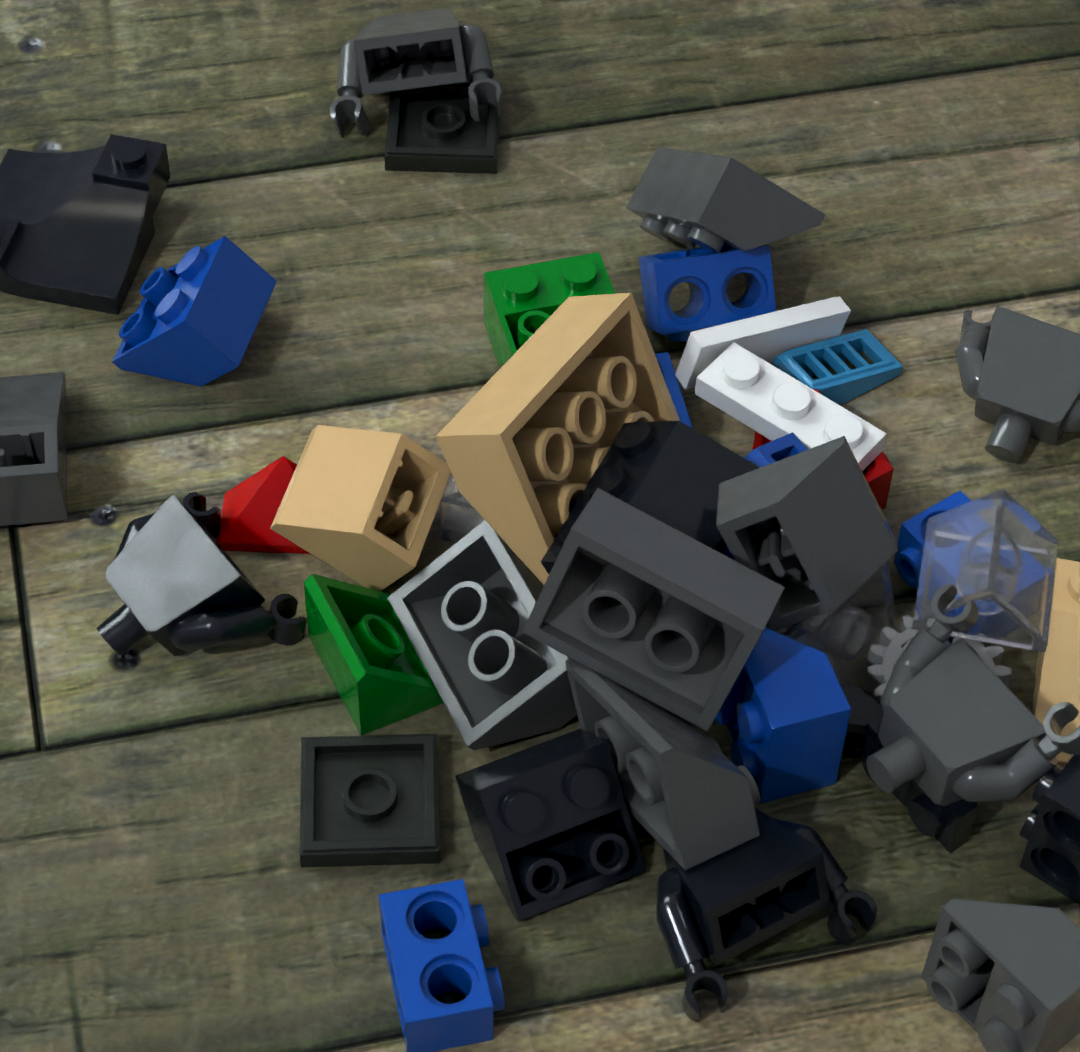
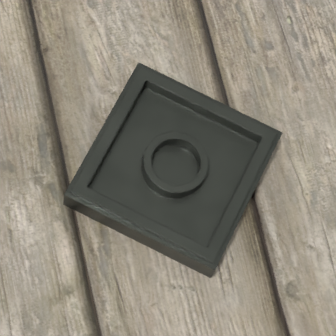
(435, 132)
(369, 800)

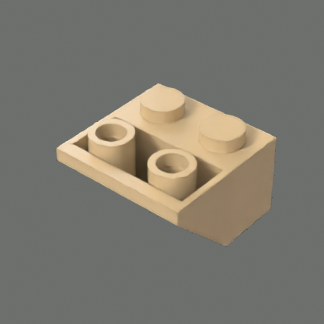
(363, 502)

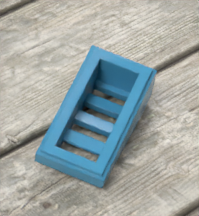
(847, 384)

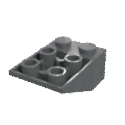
(33, 449)

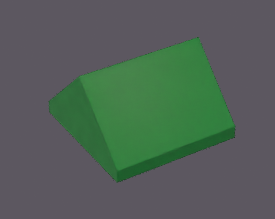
(366, 653)

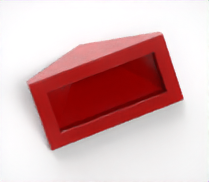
(252, 508)

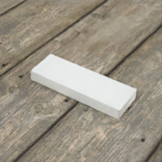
(763, 335)

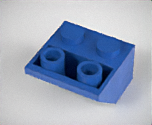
(196, 316)
(786, 717)

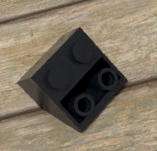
(552, 822)

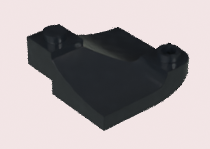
(79, 221)

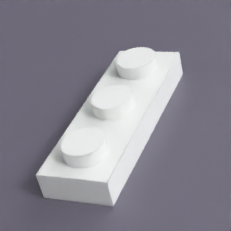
(780, 405)

